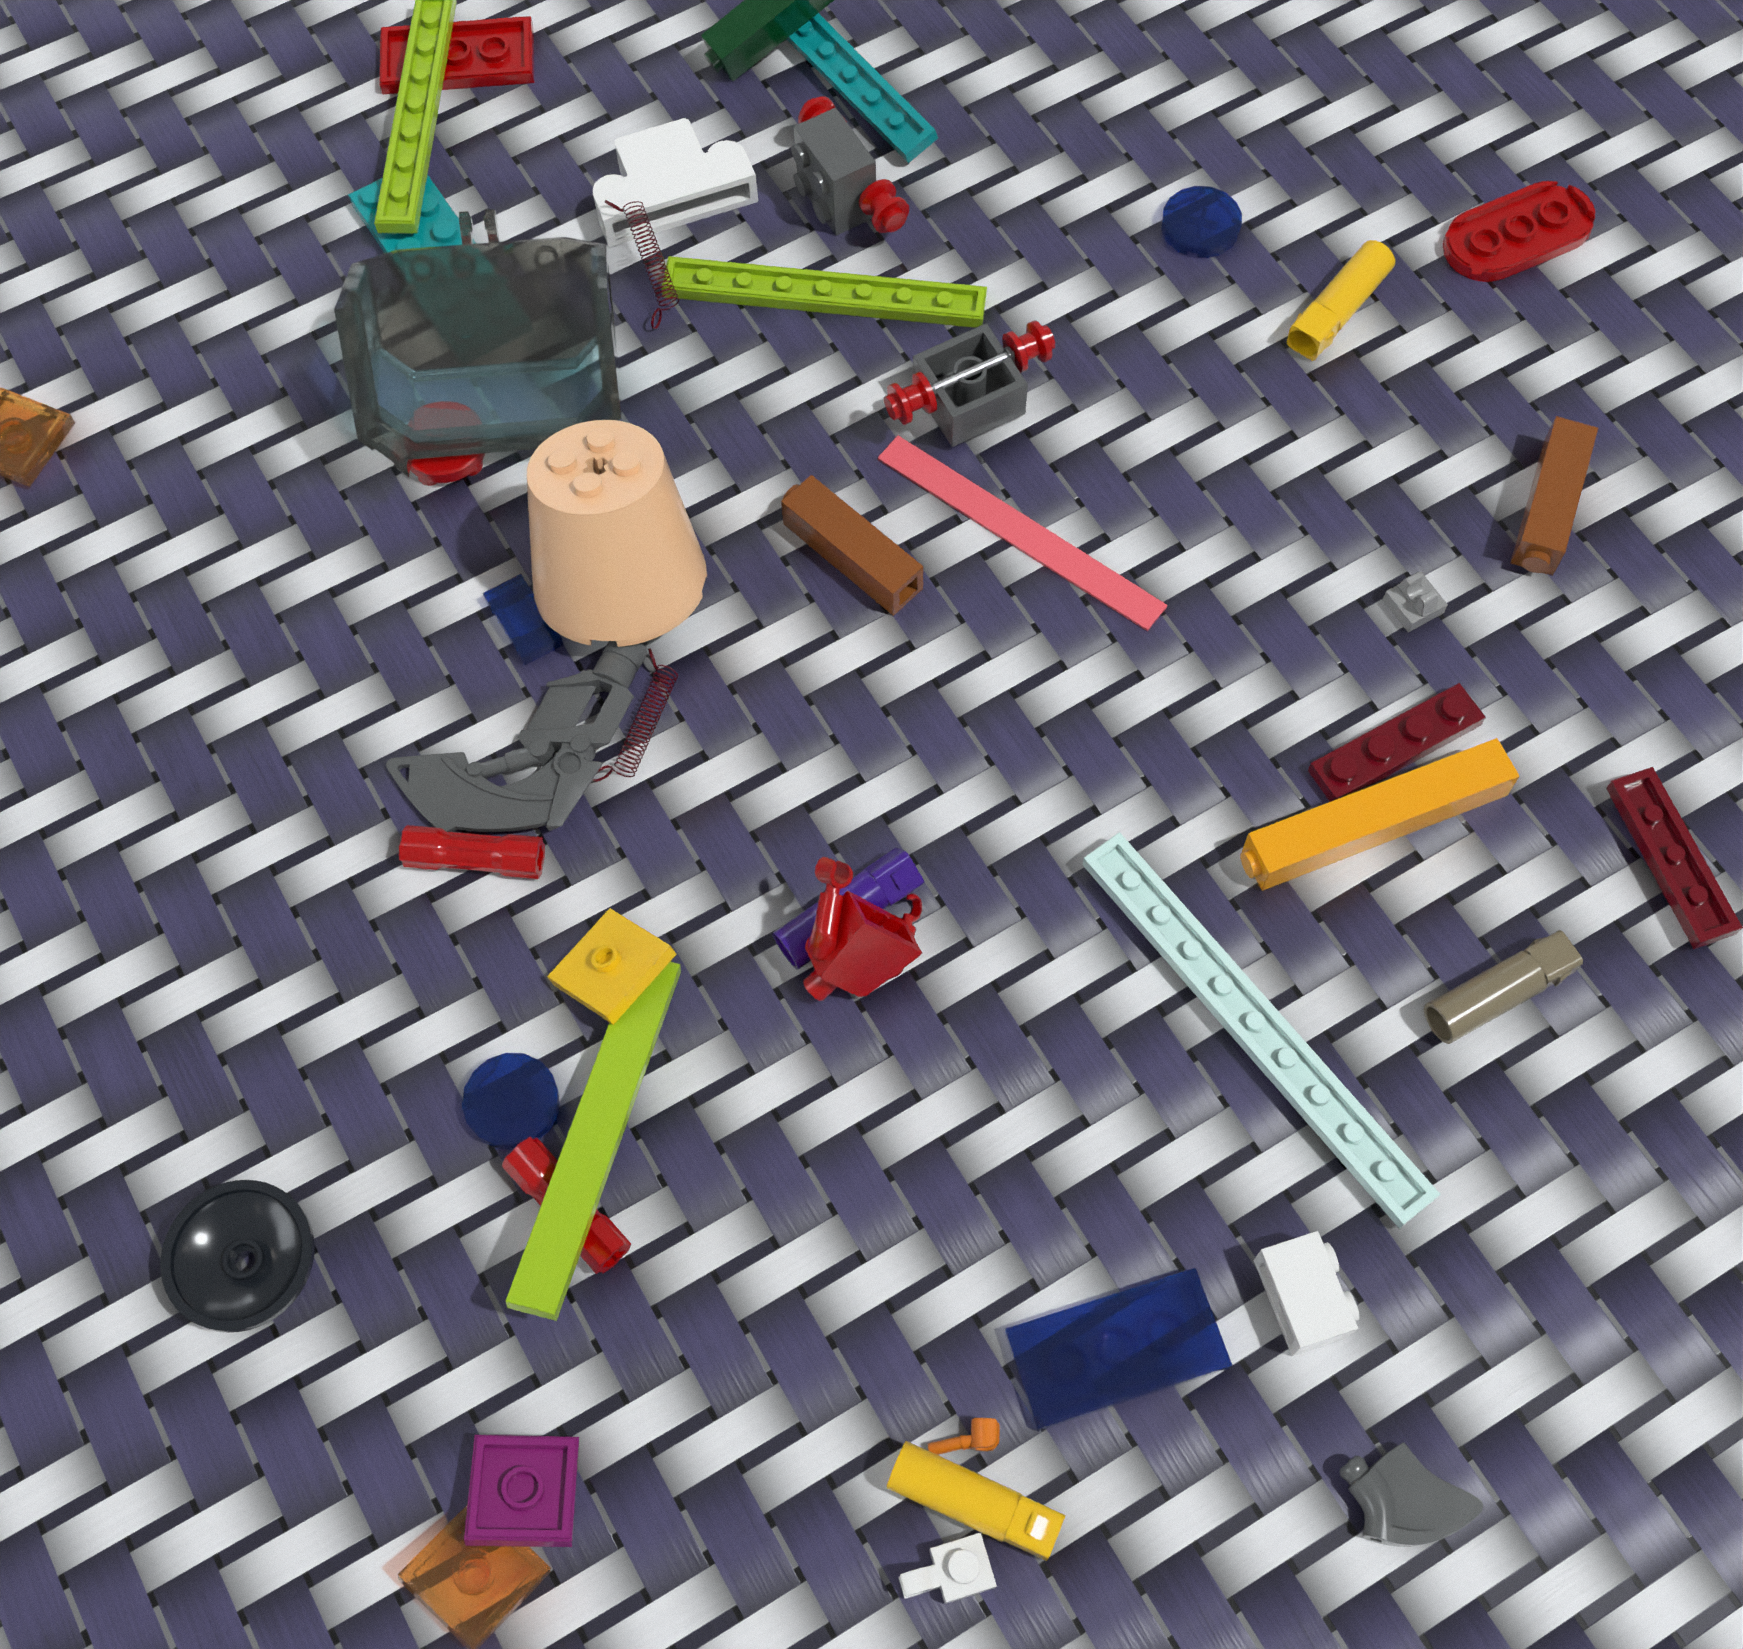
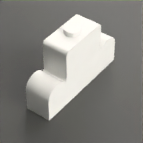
(672, 180)

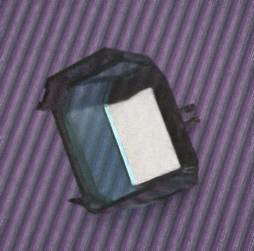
(478, 344)

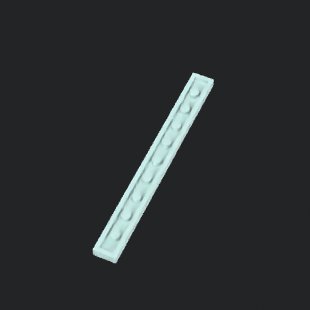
(1262, 1031)

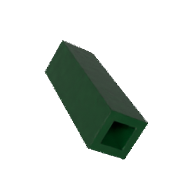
(754, 31)

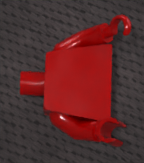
(854, 940)

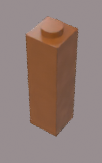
(1554, 496)
(852, 544)

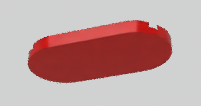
(1518, 231)

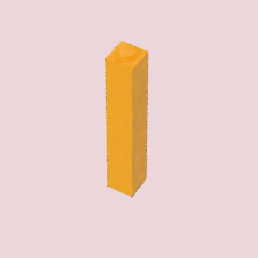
(1378, 814)

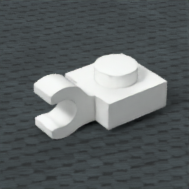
(958, 1569)

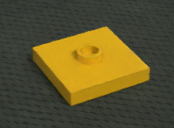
(611, 966)

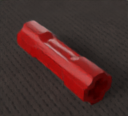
(439, 849)
(532, 1169)

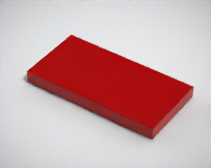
(478, 54)

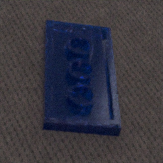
(1117, 1349)

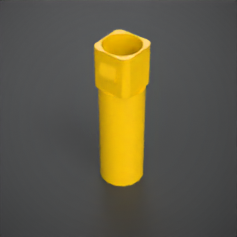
(1340, 299)
(975, 1500)

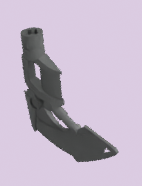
(460, 797)

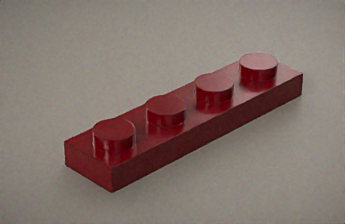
(1397, 743)
(1673, 858)

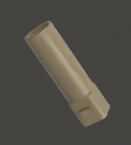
(1502, 987)

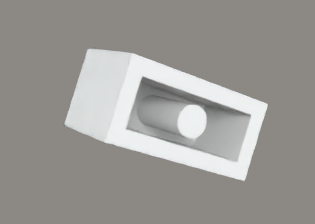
(1307, 1293)

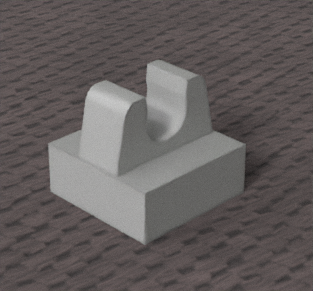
(1414, 601)

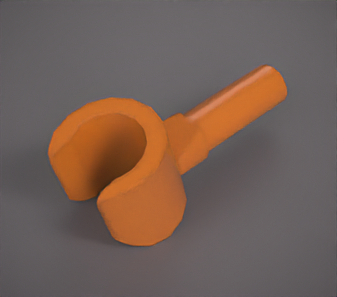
(983, 1437)

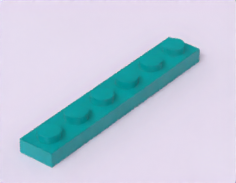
(863, 88)

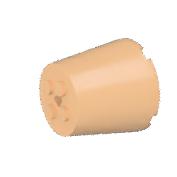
(610, 536)

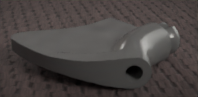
(1406, 1501)

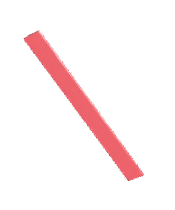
(1023, 533)

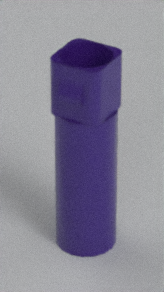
(879, 883)

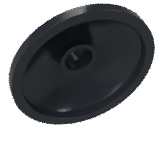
(212, 1239)

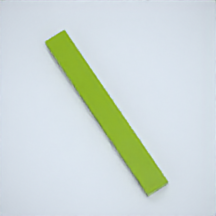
(415, 117)
(826, 292)
(589, 1152)

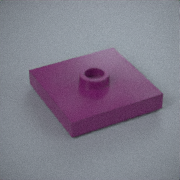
(522, 1491)

